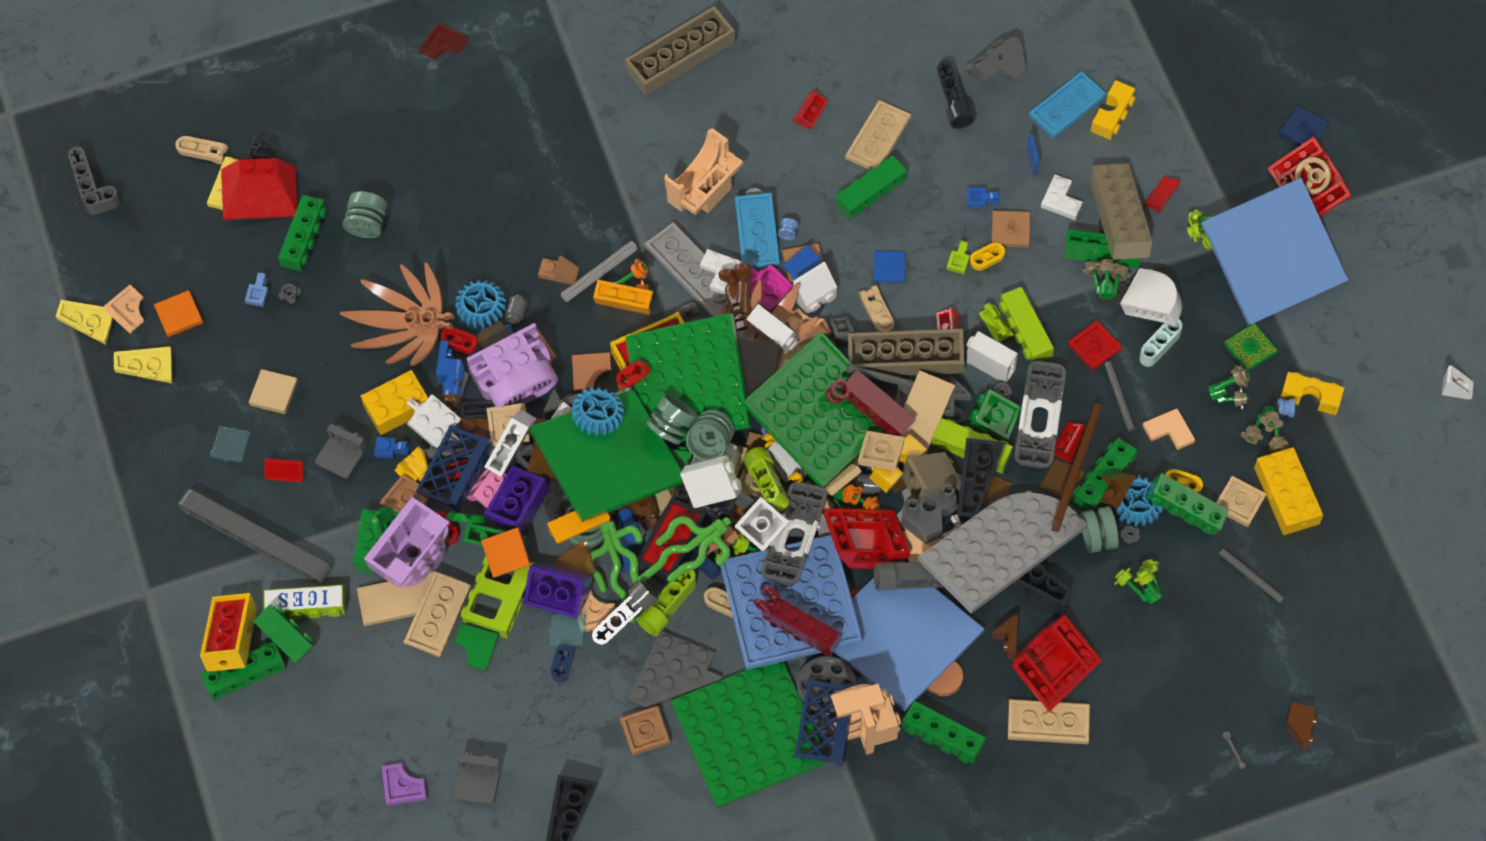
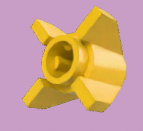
(413, 465)

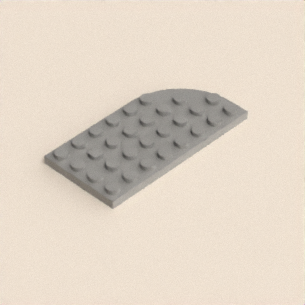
(999, 546)

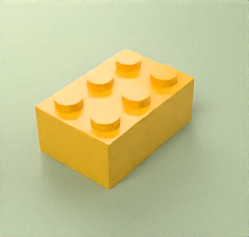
(388, 402)

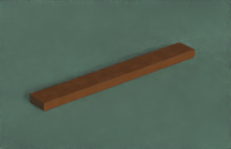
(1078, 463)

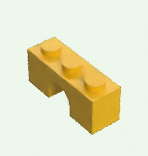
(1108, 122)
(1328, 394)
(886, 478)

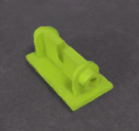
(995, 323)

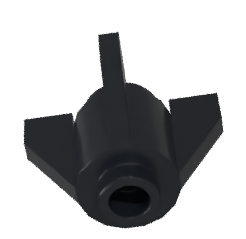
(260, 150)
(720, 511)

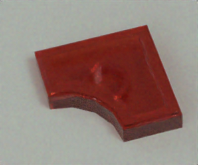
(443, 41)

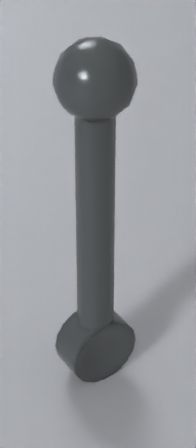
(1227, 736)

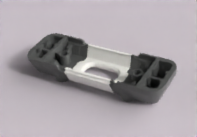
(1042, 389)
(802, 512)

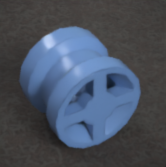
(788, 229)
(1286, 407)

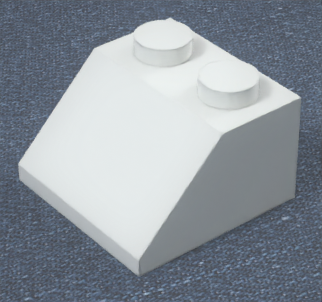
(815, 288)
(762, 524)

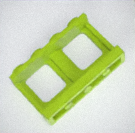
(511, 596)

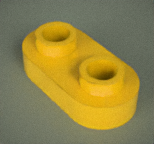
(986, 257)
(1186, 479)

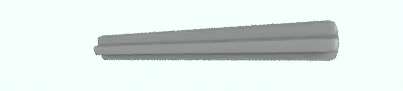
(599, 271)

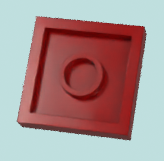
(1094, 345)

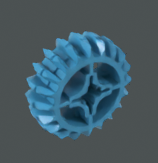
(476, 296)
(596, 417)
(1146, 512)

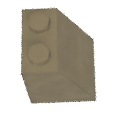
(929, 473)

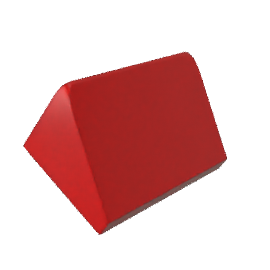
(810, 110)
(1162, 194)
(948, 319)
(1069, 441)
(284, 470)

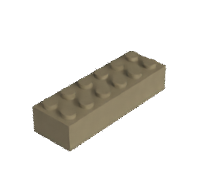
(680, 50)
(1120, 211)
(908, 351)

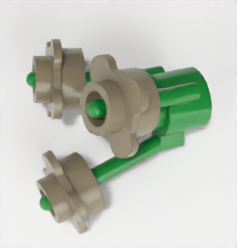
(1106, 289)
(1239, 377)
(1271, 421)

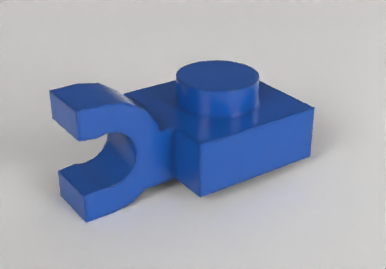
(979, 197)
(389, 447)

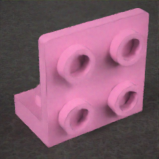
(485, 487)

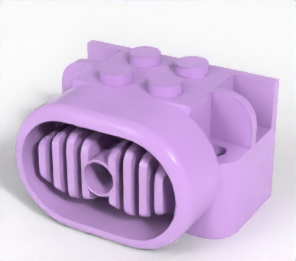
(514, 369)
(411, 532)

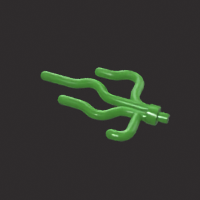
(705, 536)
(613, 544)

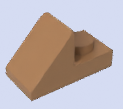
(558, 271)

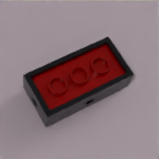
(683, 535)

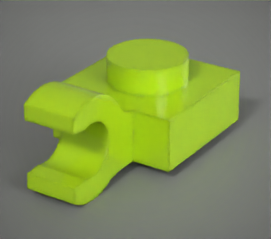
(959, 260)

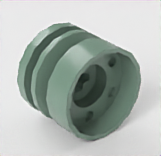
(365, 214)
(670, 421)
(710, 435)

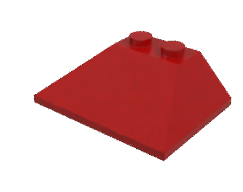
(1284, 173)
(258, 189)
(866, 536)
(1055, 662)

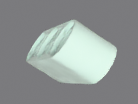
(1156, 349)

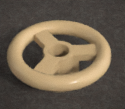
(1320, 175)

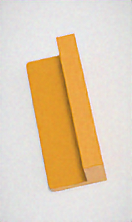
(623, 297)
(571, 526)

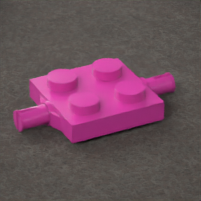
(773, 287)

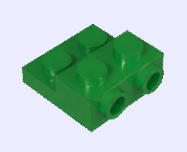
(994, 414)

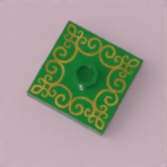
(1250, 347)

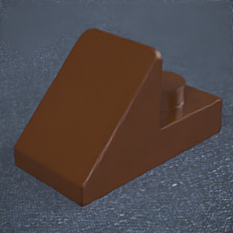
(1118, 487)
(1008, 633)

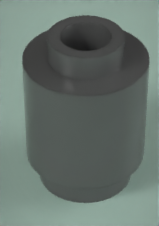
(516, 309)
(866, 483)

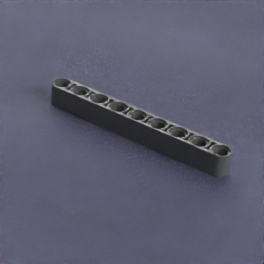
(254, 536)

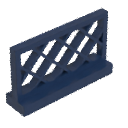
(469, 473)
(841, 729)

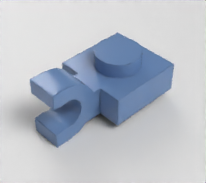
(257, 293)

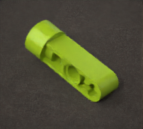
(761, 468)
(657, 616)

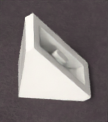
(1457, 384)

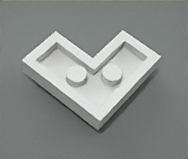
(1057, 201)
(714, 263)

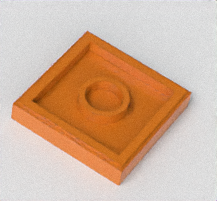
(178, 313)
(506, 552)

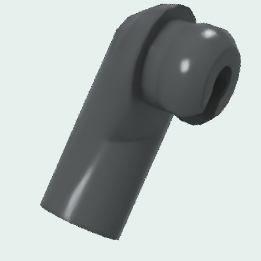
(686, 308)

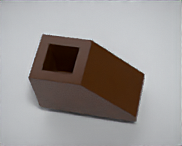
(1299, 724)

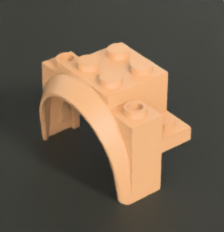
(706, 178)
(871, 714)

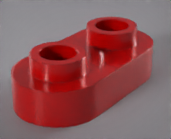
(460, 339)

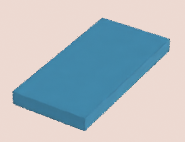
(1067, 104)
(757, 230)

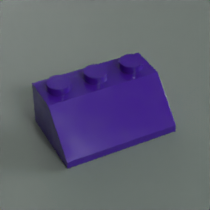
(517, 500)
(556, 589)

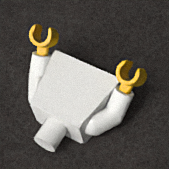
(784, 463)

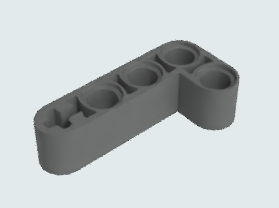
(85, 180)

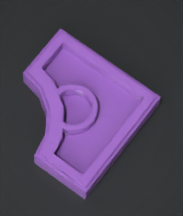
(401, 787)

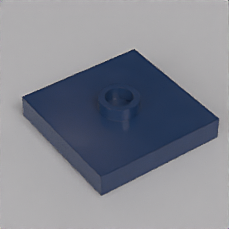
(1303, 126)

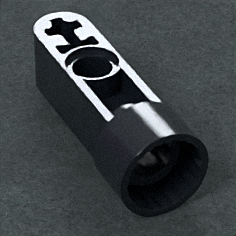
(959, 111)

